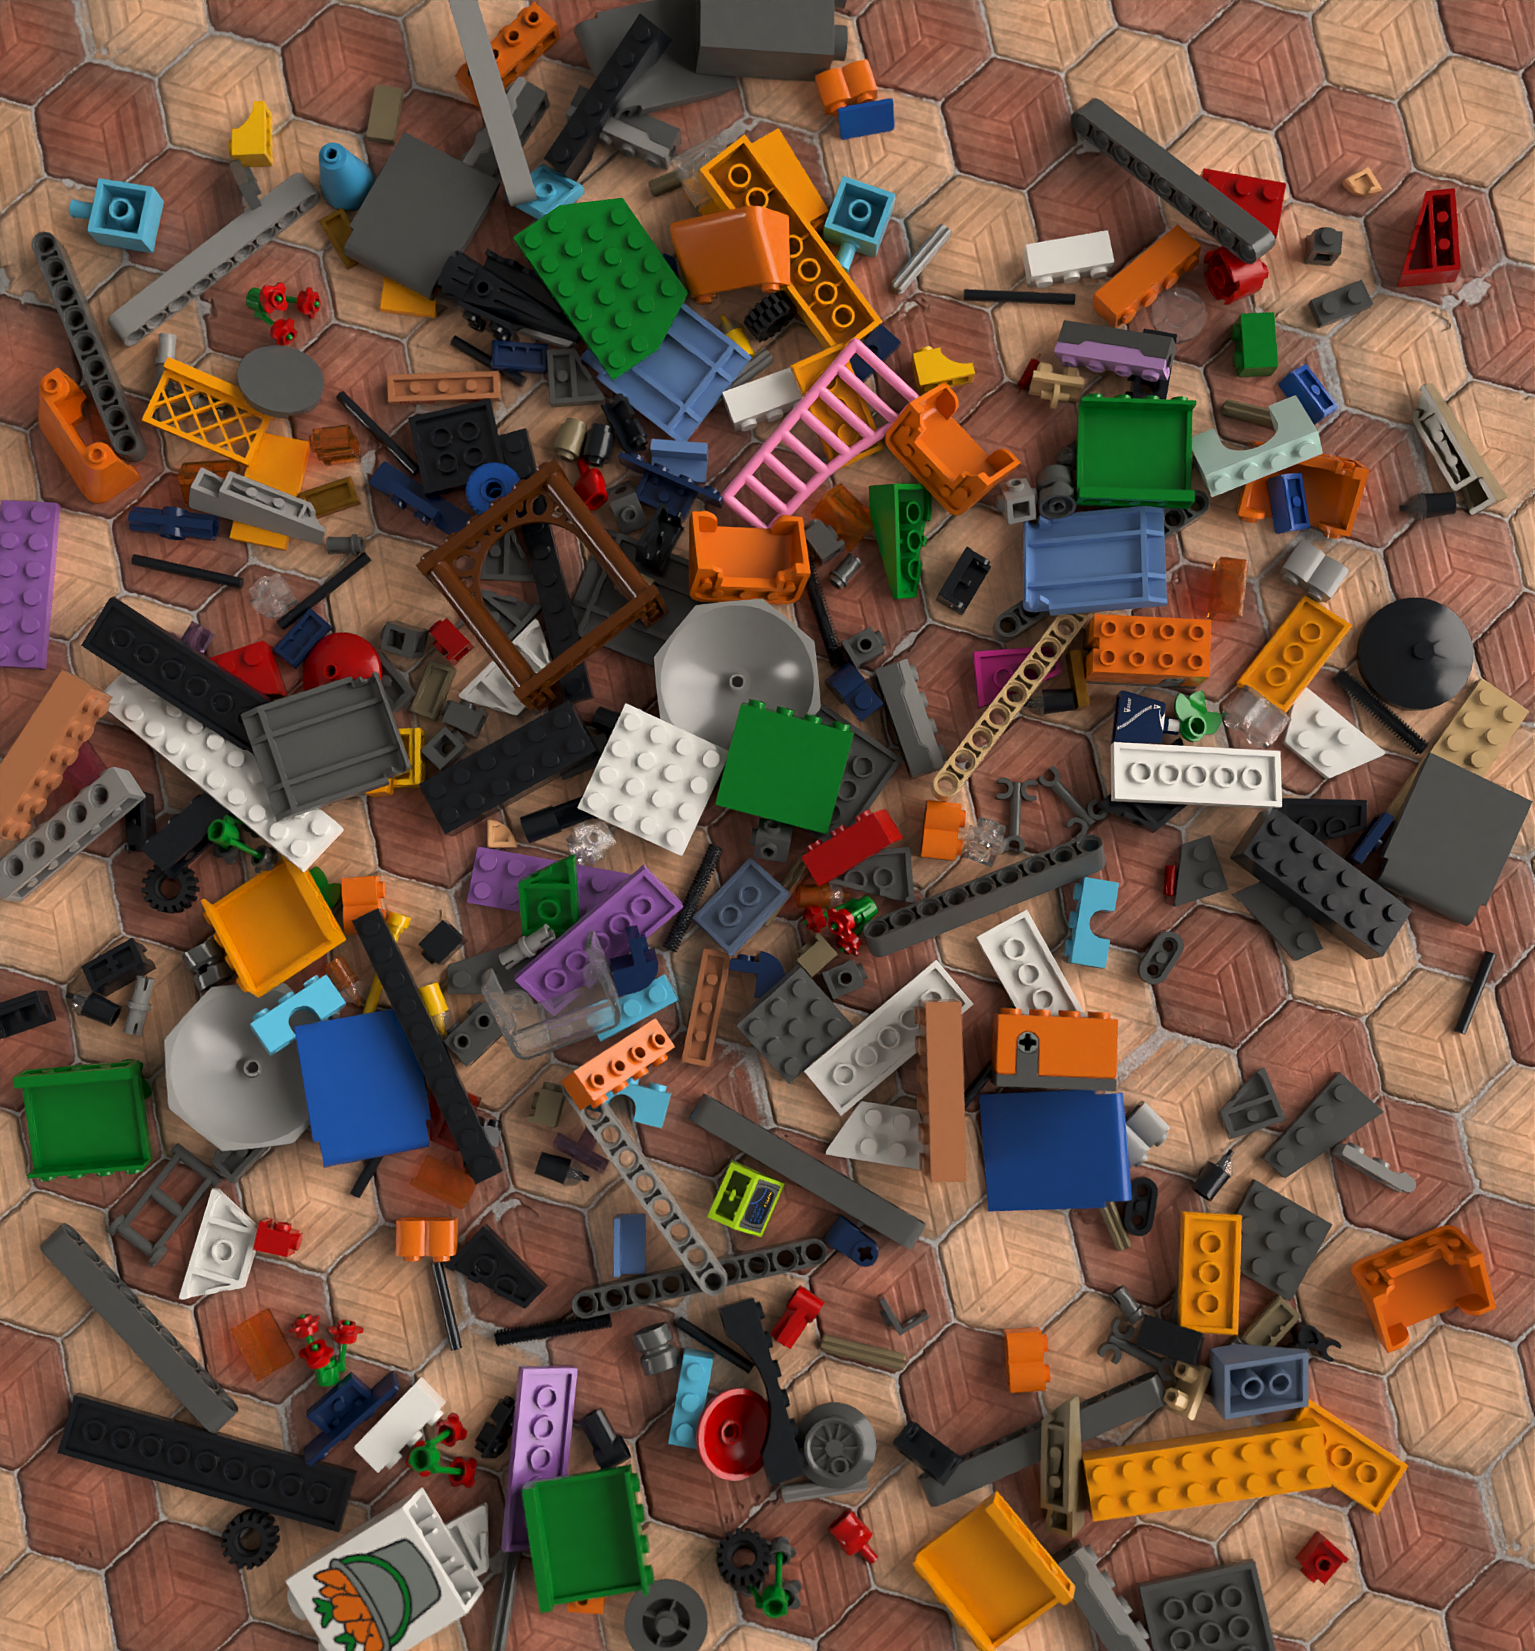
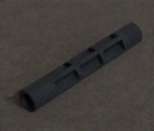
(553, 819)

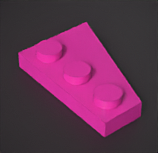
(996, 668)

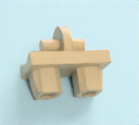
(1054, 386)
(1189, 1390)

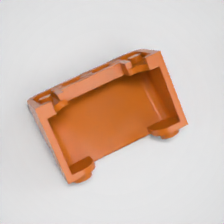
(732, 251)
(944, 454)
(92, 467)
(1331, 490)
(747, 561)
(1421, 1281)

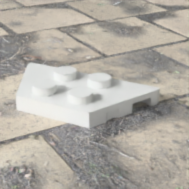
(493, 688)
(1326, 738)
(880, 1135)
(221, 1250)
(472, 1537)

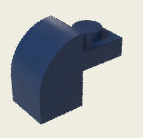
(851, 689)
(634, 970)
(768, 970)

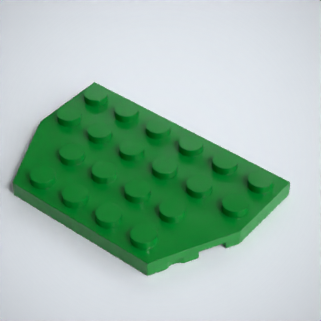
(605, 279)

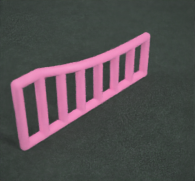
(800, 412)

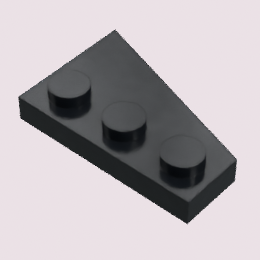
(1326, 817)
(497, 1266)

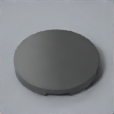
(280, 381)

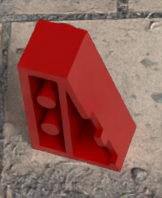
(1256, 196)
(256, 666)

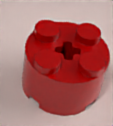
(1231, 277)

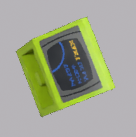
(745, 1199)

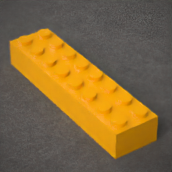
(818, 283)
(1205, 1469)

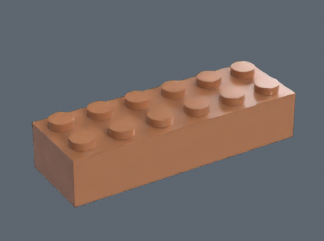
(46, 750)
(942, 1090)

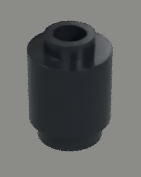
(598, 445)

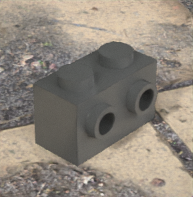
(474, 1035)

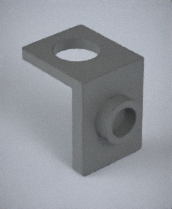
(626, 507)
(891, 1319)

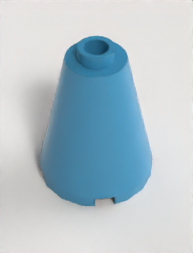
(343, 177)

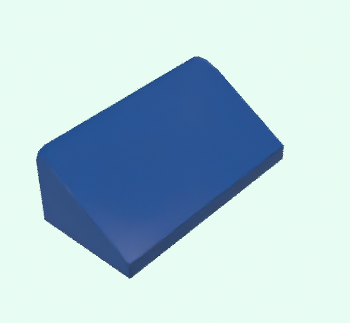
(866, 119)
(1309, 392)
(1288, 503)

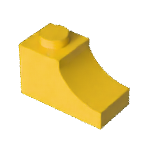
(254, 138)
(933, 368)

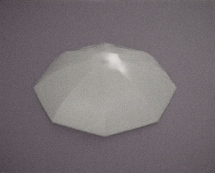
(729, 656)
(226, 1079)

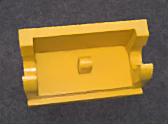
(413, 740)

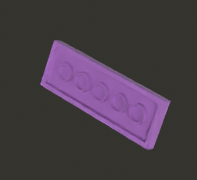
(26, 581)
(498, 873)
(636, 901)
(538, 1440)

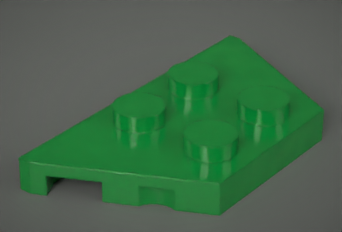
(550, 898)

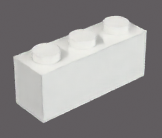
(1068, 259)
(762, 400)
(401, 1426)

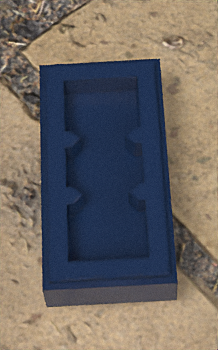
(882, 344)
(519, 357)
(302, 638)
(1370, 839)

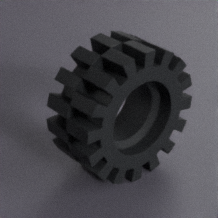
(770, 316)
(170, 905)
(237, 1551)
(747, 1576)

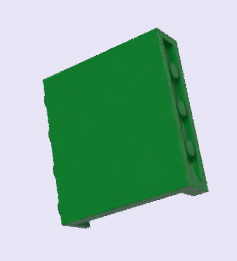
(1134, 451)
(785, 766)
(85, 1119)
(586, 1536)

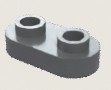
(1161, 959)

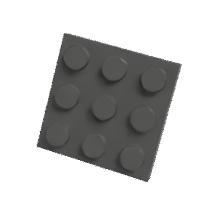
(793, 1023)
(1277, 1239)

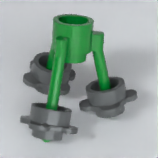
(228, 846)
(782, 1594)

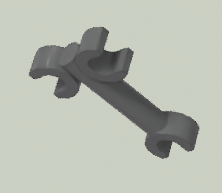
(1016, 792)
(1084, 817)
(1117, 1342)

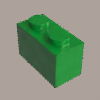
(1255, 344)

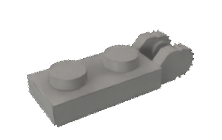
(1374, 1168)

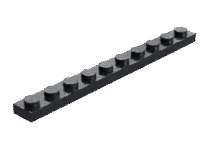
(548, 571)
(427, 1046)

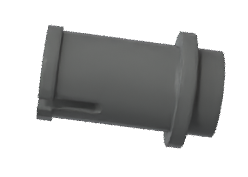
(345, 545)
(844, 571)
(1127, 1305)

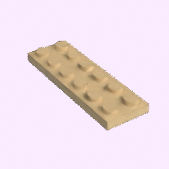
(1472, 734)

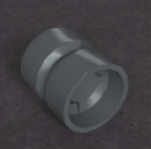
(1055, 491)
(207, 965)
(654, 1344)

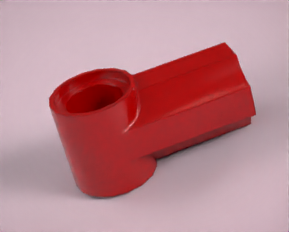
(800, 1311)

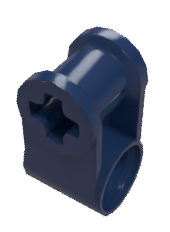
(847, 1238)

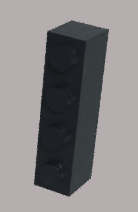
(184, 835)

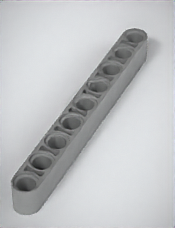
(493, 101)
(214, 259)
(649, 1197)

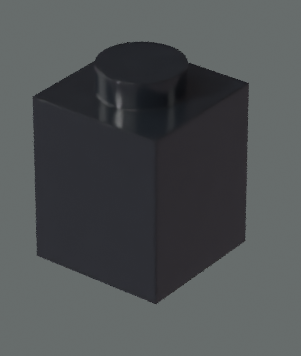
(442, 943)

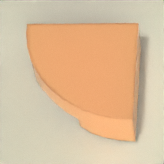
(1362, 184)
(499, 836)

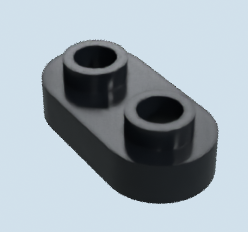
(1141, 1205)

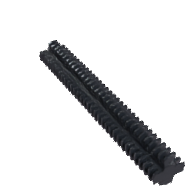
(822, 618)
(1381, 711)
(692, 897)
(552, 1329)

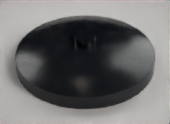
(1414, 654)

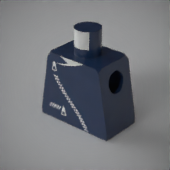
(1141, 720)

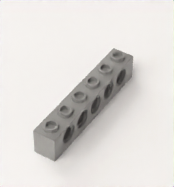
(79, 833)

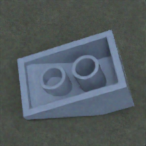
(1257, 1379)

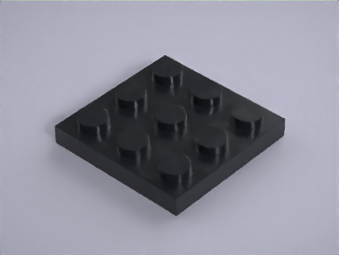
(454, 444)

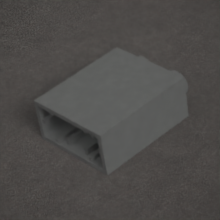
(768, 38)

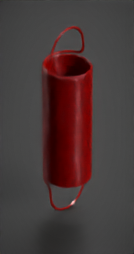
(1026, 378)
(1169, 880)

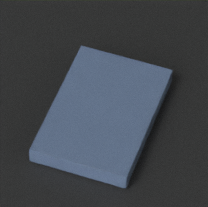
(741, 906)

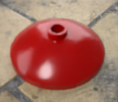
(344, 651)
(737, 1452)

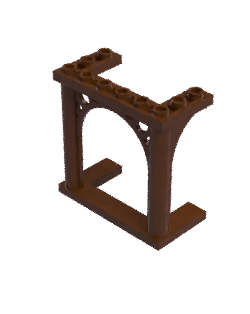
(440, 569)

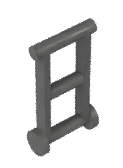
(122, 1223)

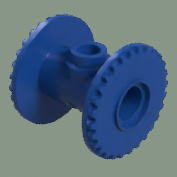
(487, 483)

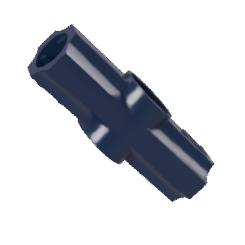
(173, 523)

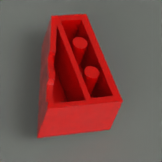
(1434, 243)
(851, 845)

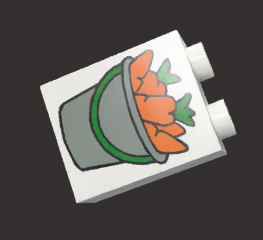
(385, 1581)

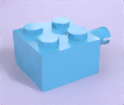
(122, 215)
(858, 219)

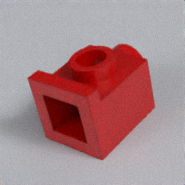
(450, 641)
(277, 1238)
(1315, 1550)

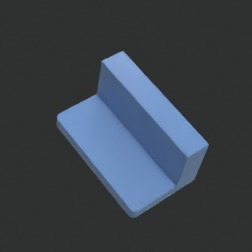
(681, 458)
(629, 1244)

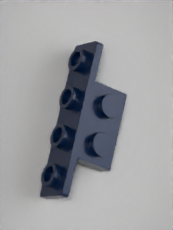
(663, 487)
(410, 495)
(345, 1409)

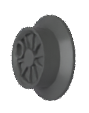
(836, 1445)
(666, 1618)

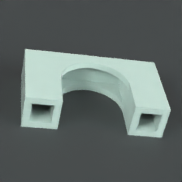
(1227, 469)

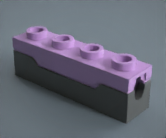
(1115, 350)

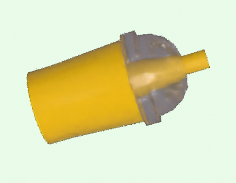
(735, 331)
(436, 1006)

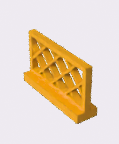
(213, 388)

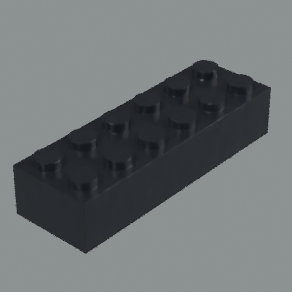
(509, 769)
(1320, 884)

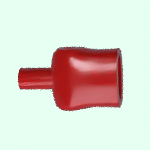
(590, 486)
(853, 1535)

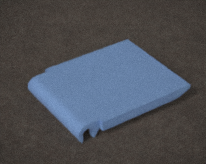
(682, 378)
(1095, 561)

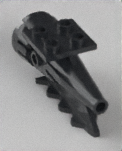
(501, 298)

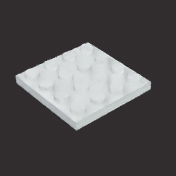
(653, 779)

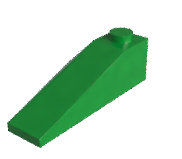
(899, 526)

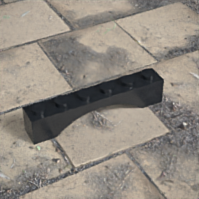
(632, 58)
(779, 1450)

